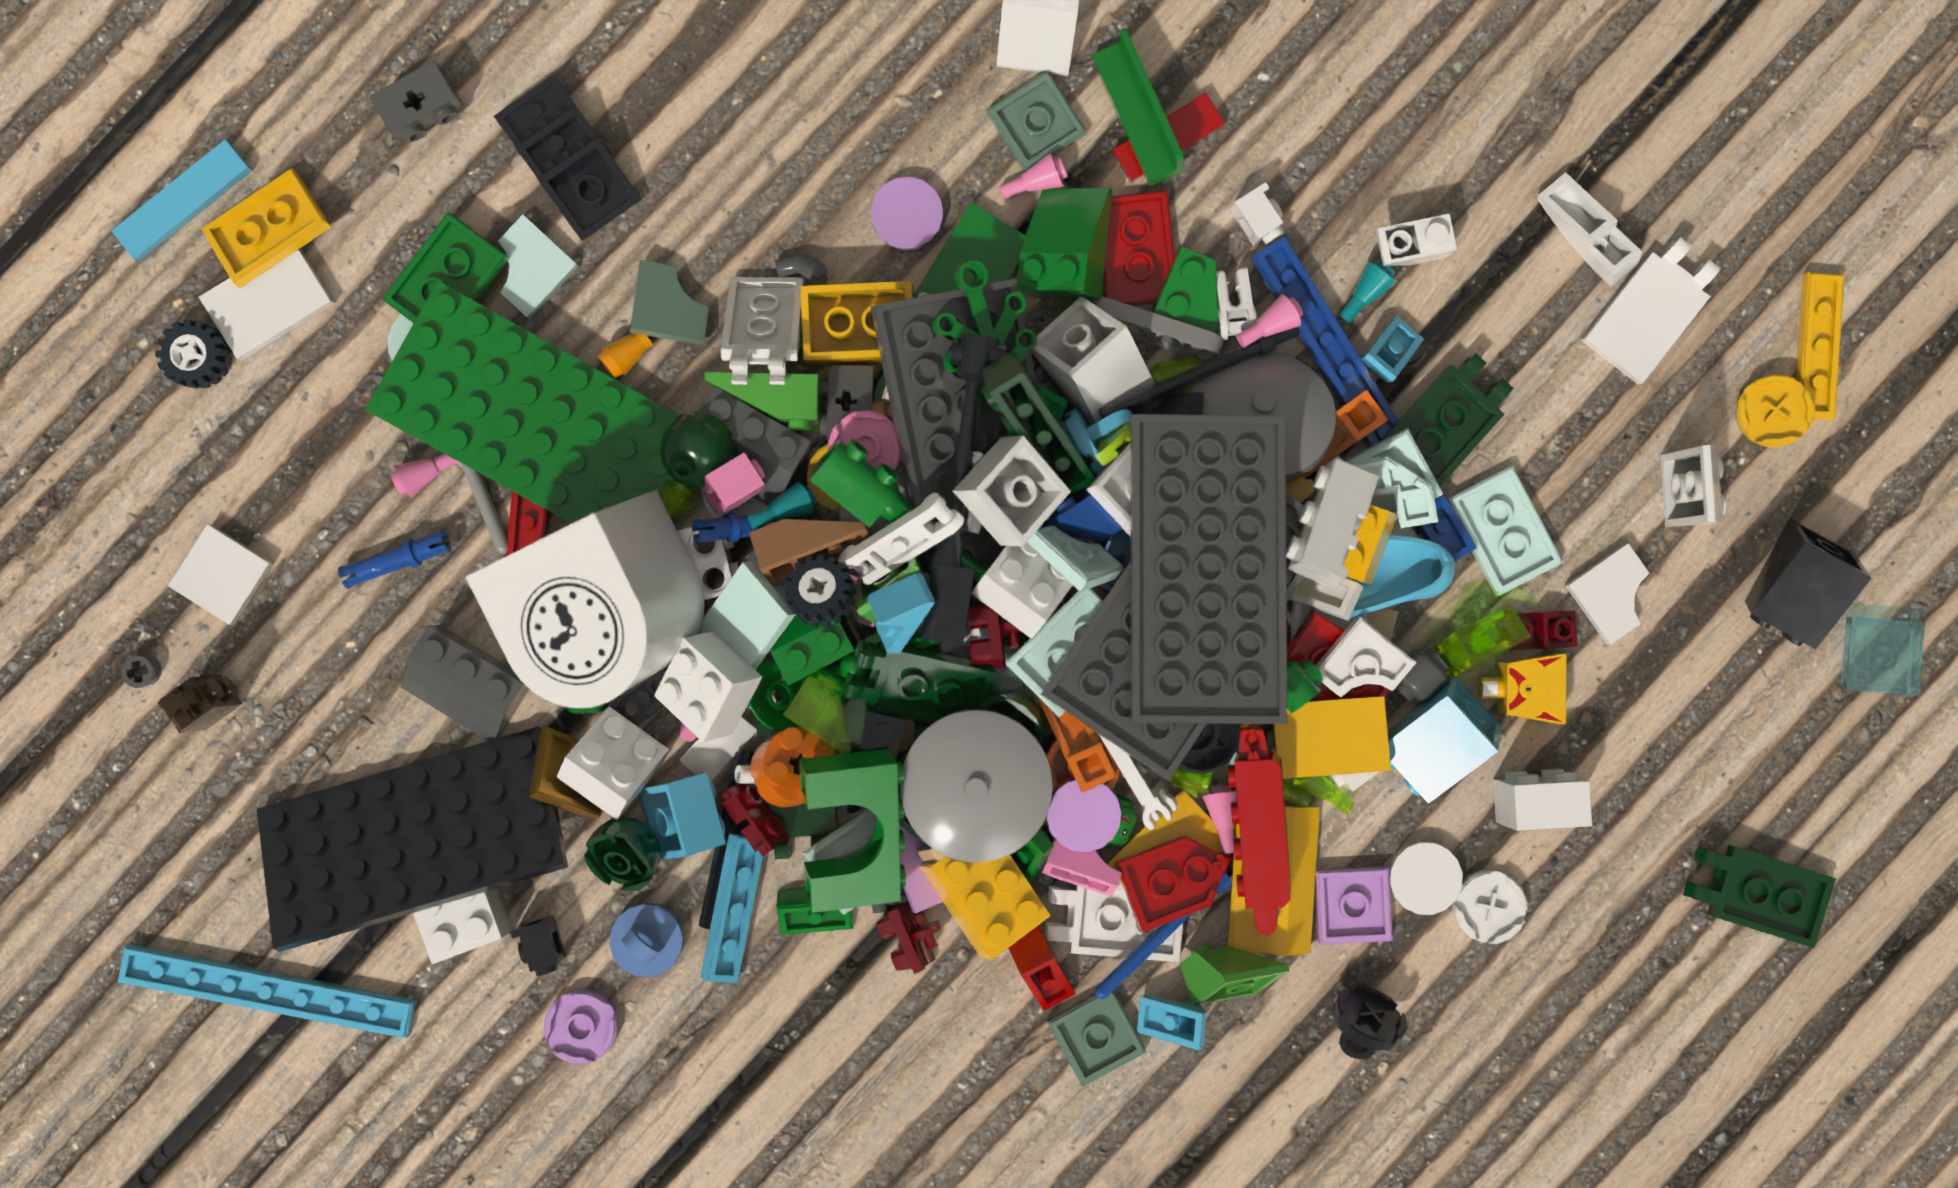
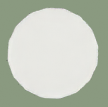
(1425, 877)
(1490, 907)

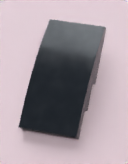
(567, 157)

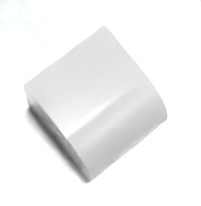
(594, 603)

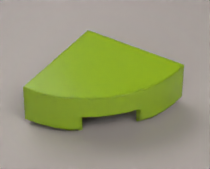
(1107, 448)

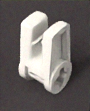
(1232, 318)

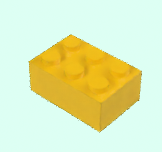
(840, 320)
(987, 901)

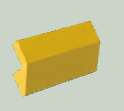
(1296, 918)

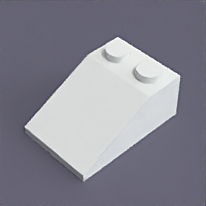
(1692, 487)

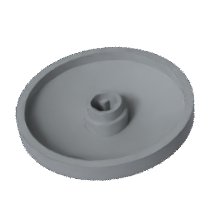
(1277, 387)
(976, 785)

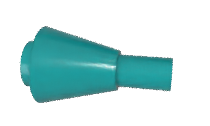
(1372, 284)
(791, 504)

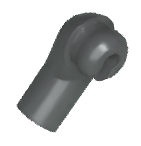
(803, 265)

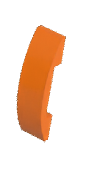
(1352, 424)
(1080, 749)

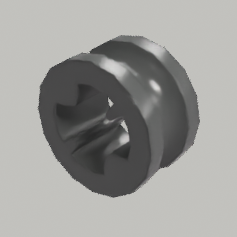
(149, 678)

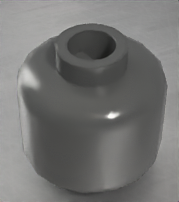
(1425, 677)

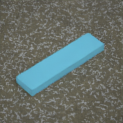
(181, 200)
(732, 911)

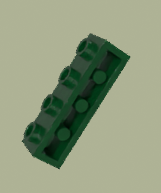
(1032, 416)

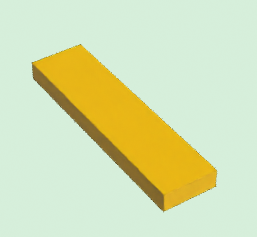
(1820, 339)

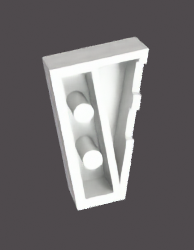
(1331, 522)

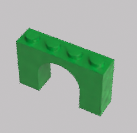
(875, 870)

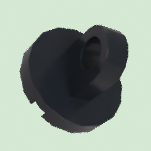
(1368, 1022)

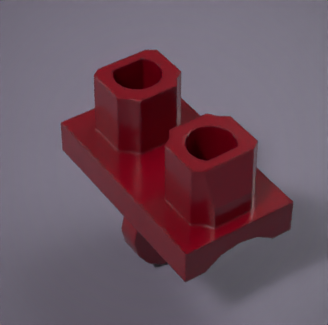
(991, 649)
(914, 935)

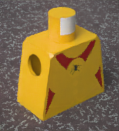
(1529, 687)

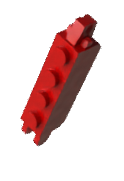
(1262, 829)

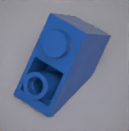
(1084, 518)

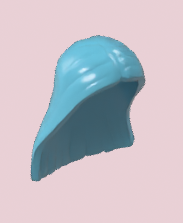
(1407, 572)

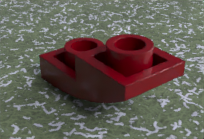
(1549, 630)

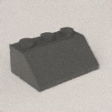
(760, 438)
(463, 682)

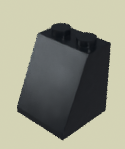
(1805, 585)

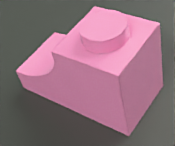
(733, 484)
(1081, 869)

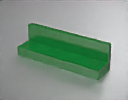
(1139, 110)

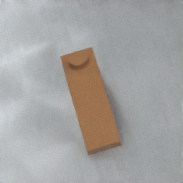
(790, 541)

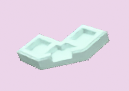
(1411, 491)

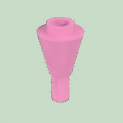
(1043, 175)
(1279, 317)
(415, 475)
(1219, 808)

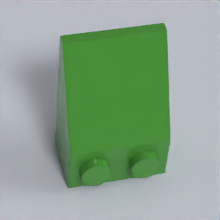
(793, 404)

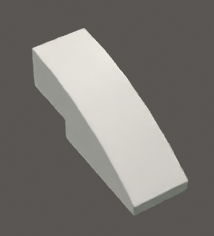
(1589, 229)

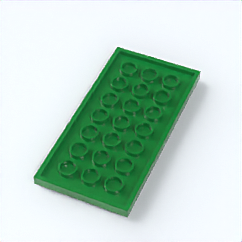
(521, 410)

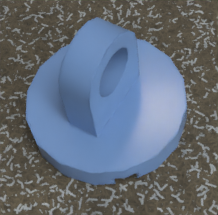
(646, 939)

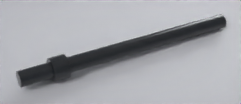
(1261, 346)

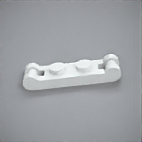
(902, 540)

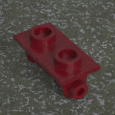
(765, 828)

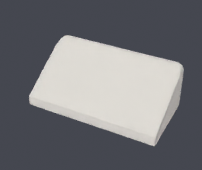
(716, 753)

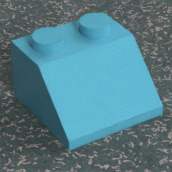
(683, 815)

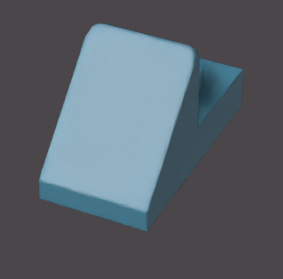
(1391, 350)
(900, 610)
(1172, 1021)

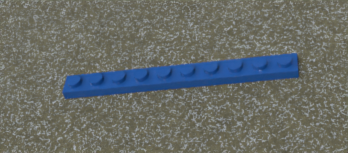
(1345, 370)

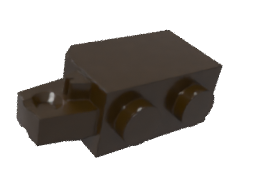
(200, 702)

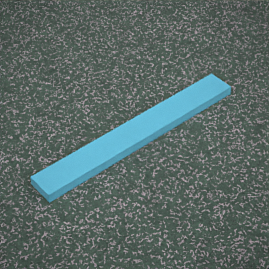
(267, 990)

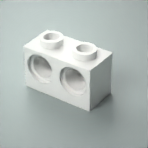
(704, 563)

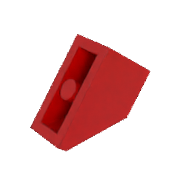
(1041, 969)

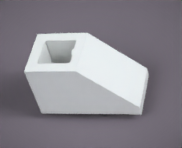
(1417, 241)

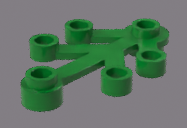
(981, 314)

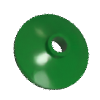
(763, 705)

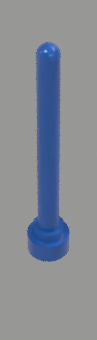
(1145, 949)

